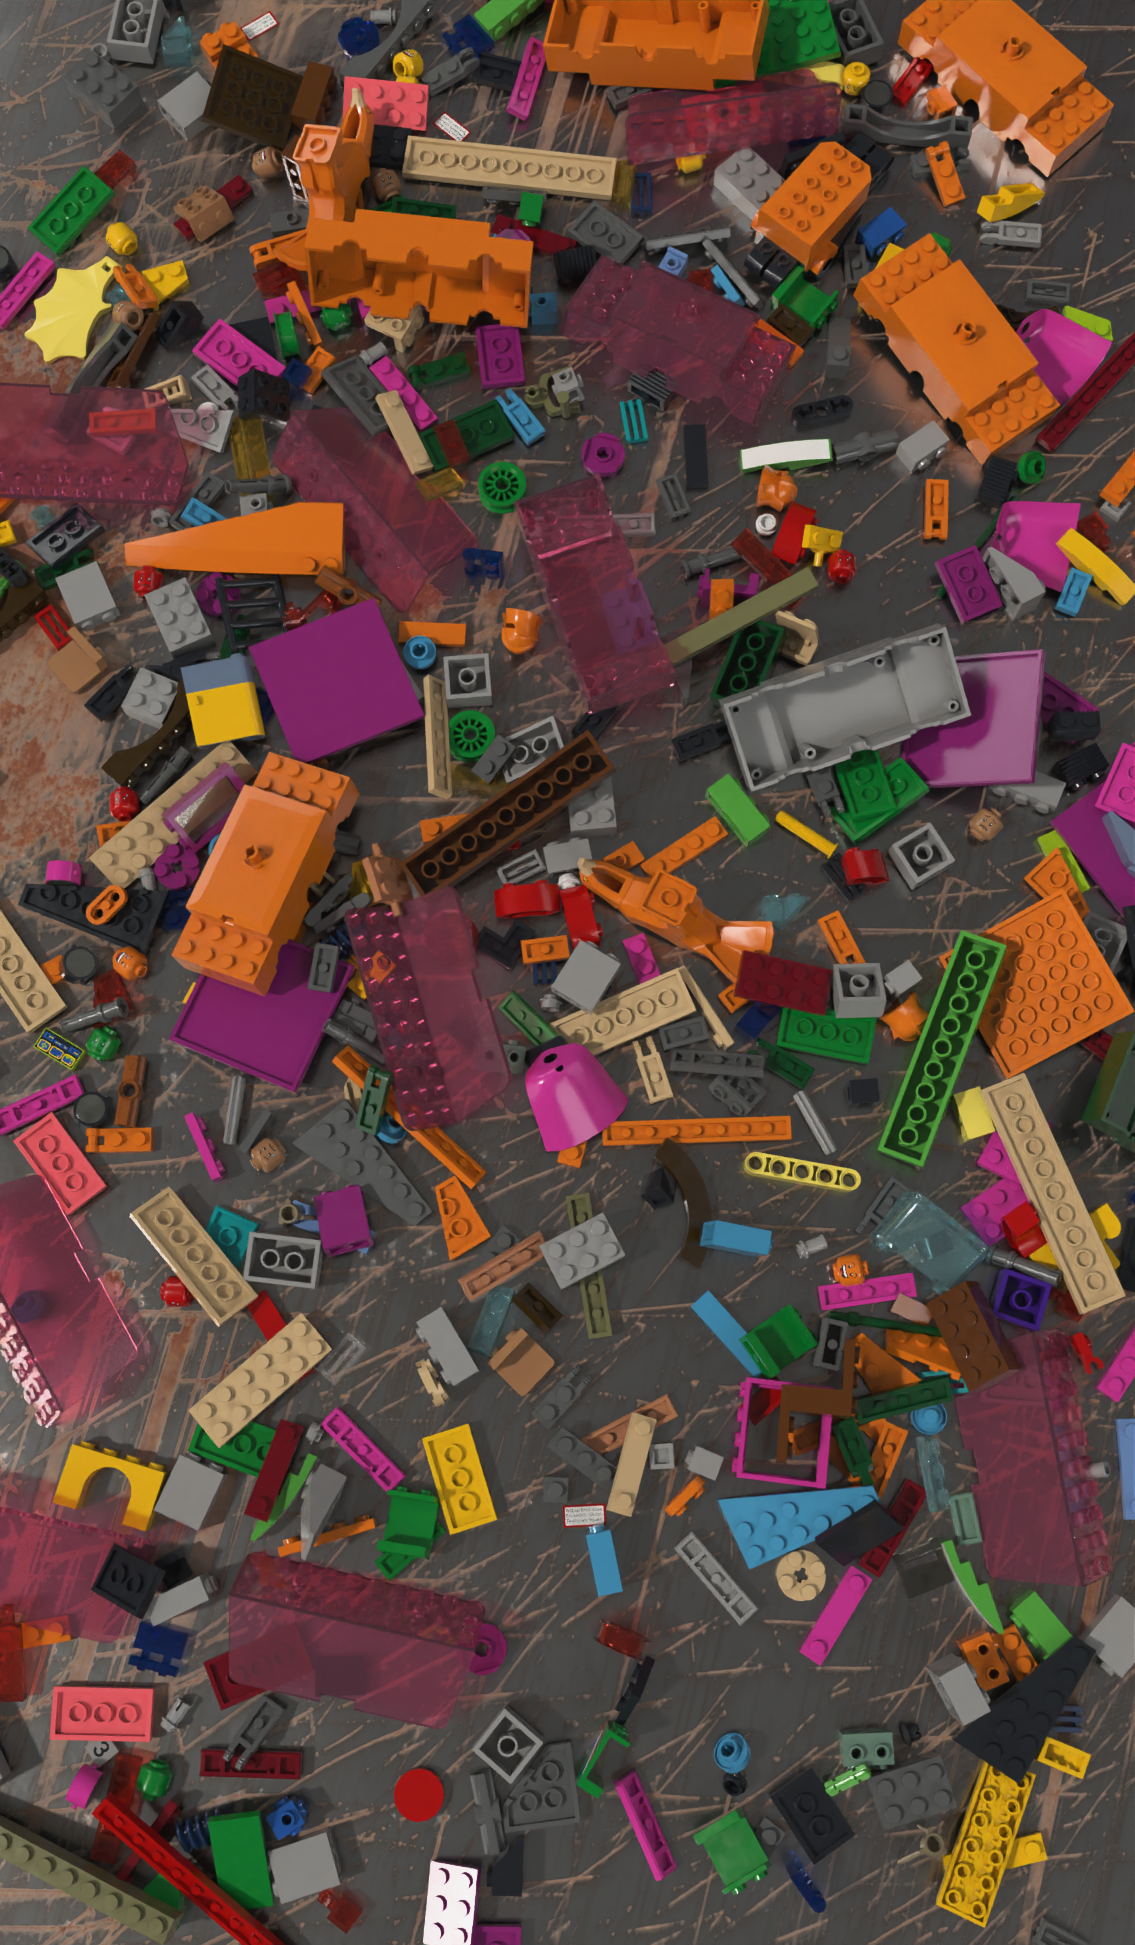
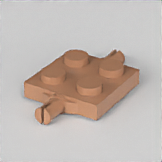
(387, 880)

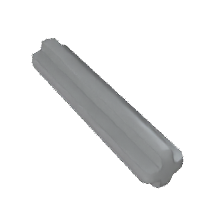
(234, 1110)
(815, 1122)

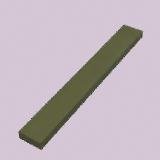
(741, 616)

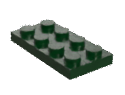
(480, 431)

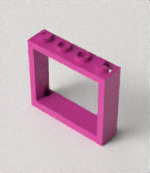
(741, 1439)

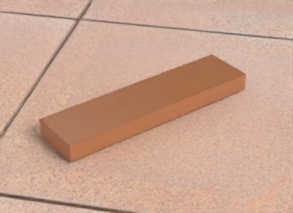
(502, 1266)
(614, 1434)

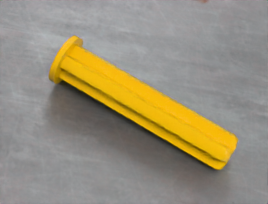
(806, 833)

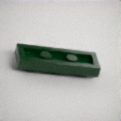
(423, 208)

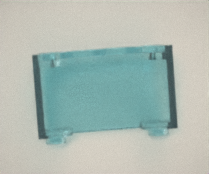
(930, 1241)

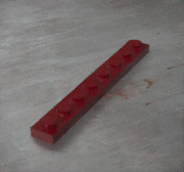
(1088, 396)

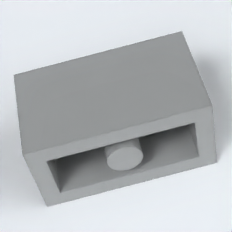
(922, 447)
(564, 857)
(901, 981)

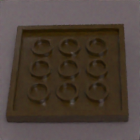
(252, 98)

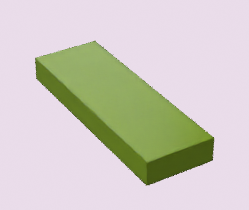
(1049, 842)

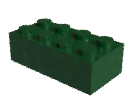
(749, 659)

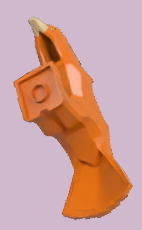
(332, 170)
(677, 914)

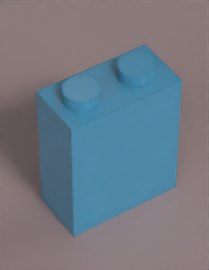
(736, 1238)
(603, 1560)

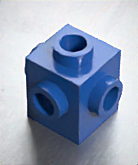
(279, 1819)

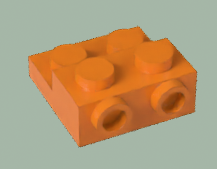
(227, 34)

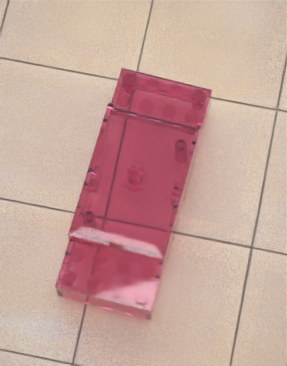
(684, 330)
(593, 594)

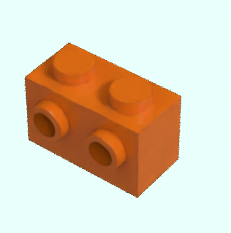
(981, 1653)

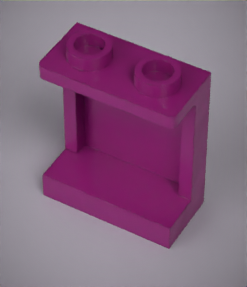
(741, 592)
(343, 1220)

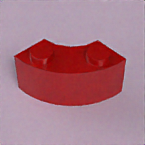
(790, 537)
(864, 867)
(527, 900)
(580, 916)
(1023, 1229)

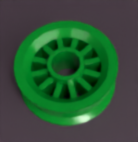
(286, 333)
(489, 489)
(460, 720)

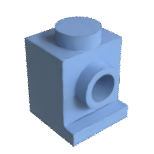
(674, 262)

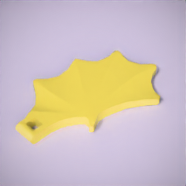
(71, 311)

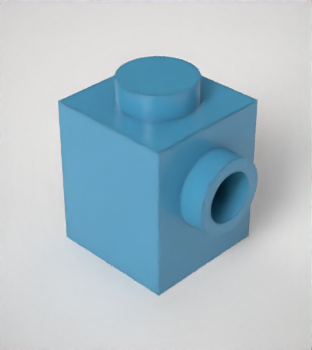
(543, 308)

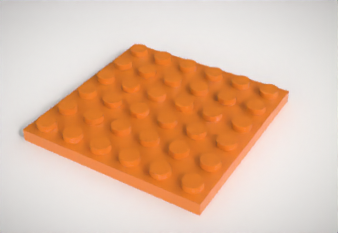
(1049, 986)

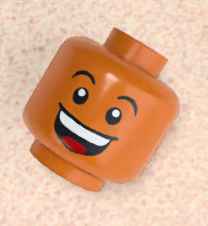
(130, 963)
(850, 1270)

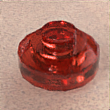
(293, 616)

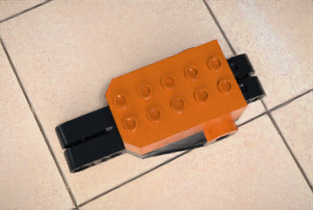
(816, 209)

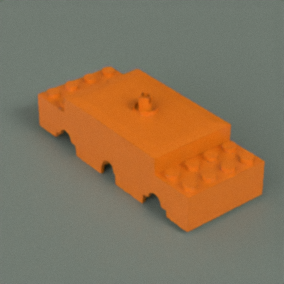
(657, 41)
(1009, 69)
(416, 261)
(959, 345)
(261, 872)

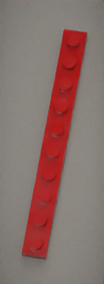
(182, 1873)

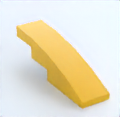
(1093, 561)
(1063, 1757)

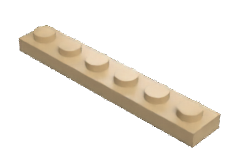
(437, 737)

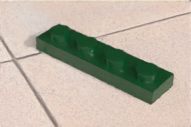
(903, 1399)

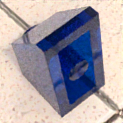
(756, 1020)

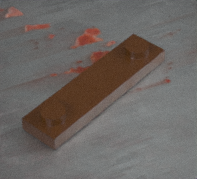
(121, 374)

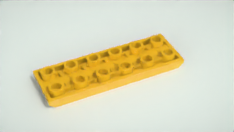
(984, 1844)

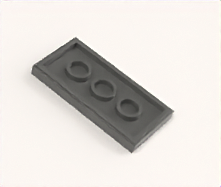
(358, 390)

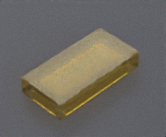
(623, 181)
(439, 484)

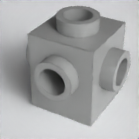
(569, 381)
(254, 503)

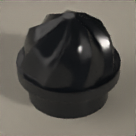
(734, 1783)

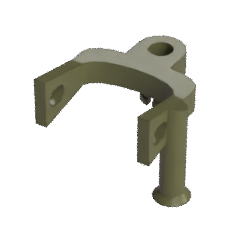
(538, 397)

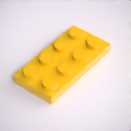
(459, 1479)

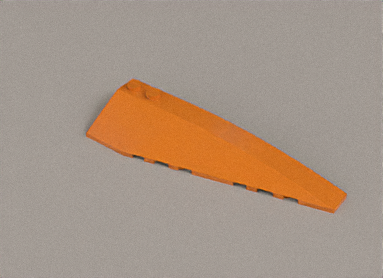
(272, 541)

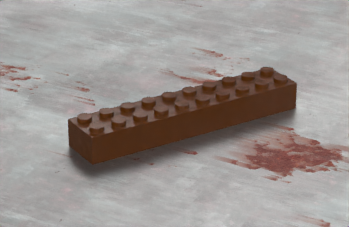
(509, 815)

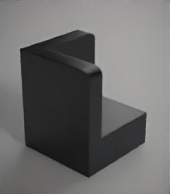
(862, 1091)
(659, 1188)
(176, 1567)

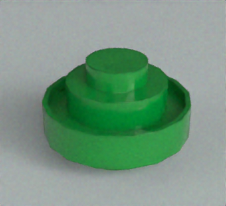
(1032, 467)

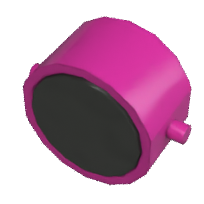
(63, 873)
(84, 1786)

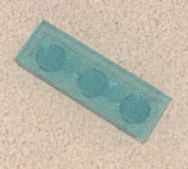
(491, 1320)
(933, 1473)

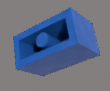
(880, 231)

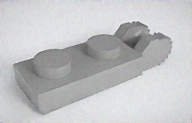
(1012, 233)
(214, 388)

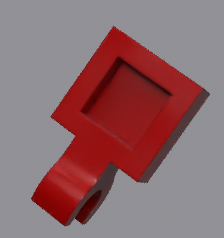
(1081, 1346)

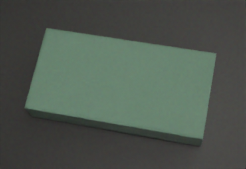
(965, 1519)

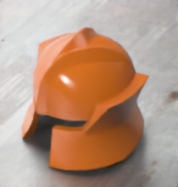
(776, 489)
(520, 630)
(906, 1019)

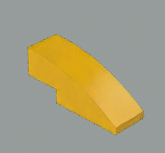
(1009, 201)

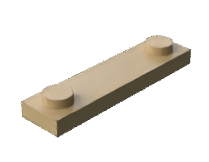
(404, 432)
(721, 1037)
(631, 1464)

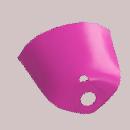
(1064, 352)
(1031, 534)
(572, 1102)

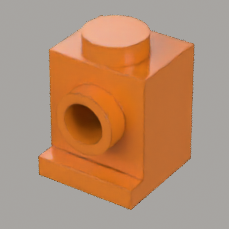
(940, 103)

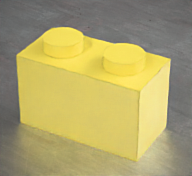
(972, 1114)

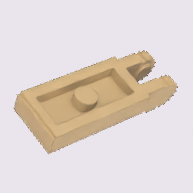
(652, 1072)

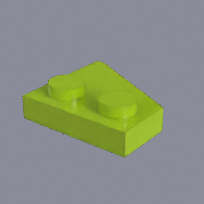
(1089, 321)

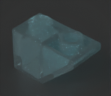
(176, 45)
(781, 910)

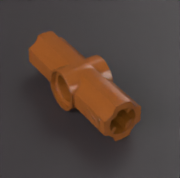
(337, 583)
(132, 1075)

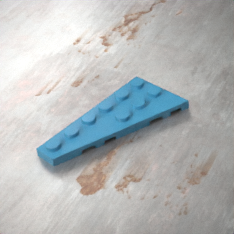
(785, 1521)

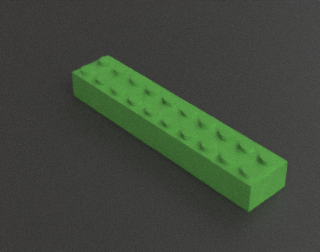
(942, 1049)

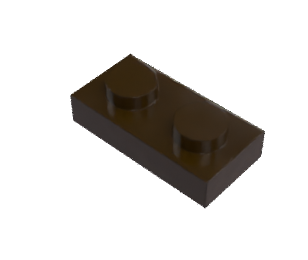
(790, 325)
(537, 1307)

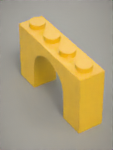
(145, 1481)

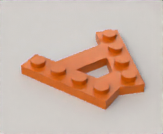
(887, 1440)

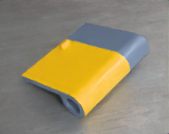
(223, 701)

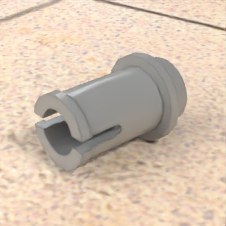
(384, 16)
(373, 353)
(148, 879)
(811, 1246)
(1098, 1470)
(175, 1715)

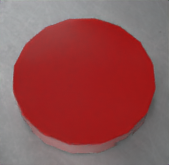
(419, 1794)

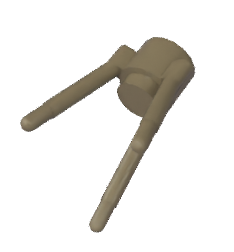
(291, 1212)
(930, 1845)

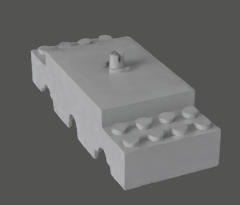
(845, 705)

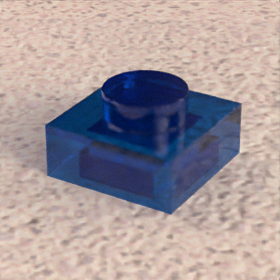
(297, 373)

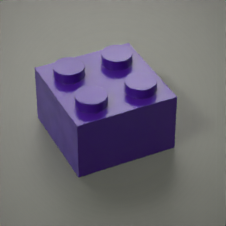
(1019, 1300)

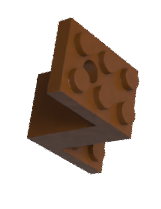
(818, 1401)

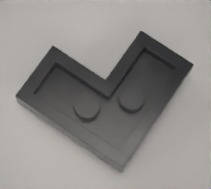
(507, 949)
(633, 1690)

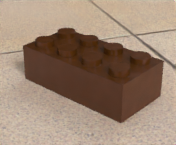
(973, 1336)

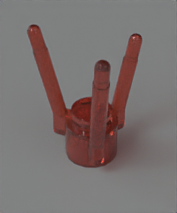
(325, 600)

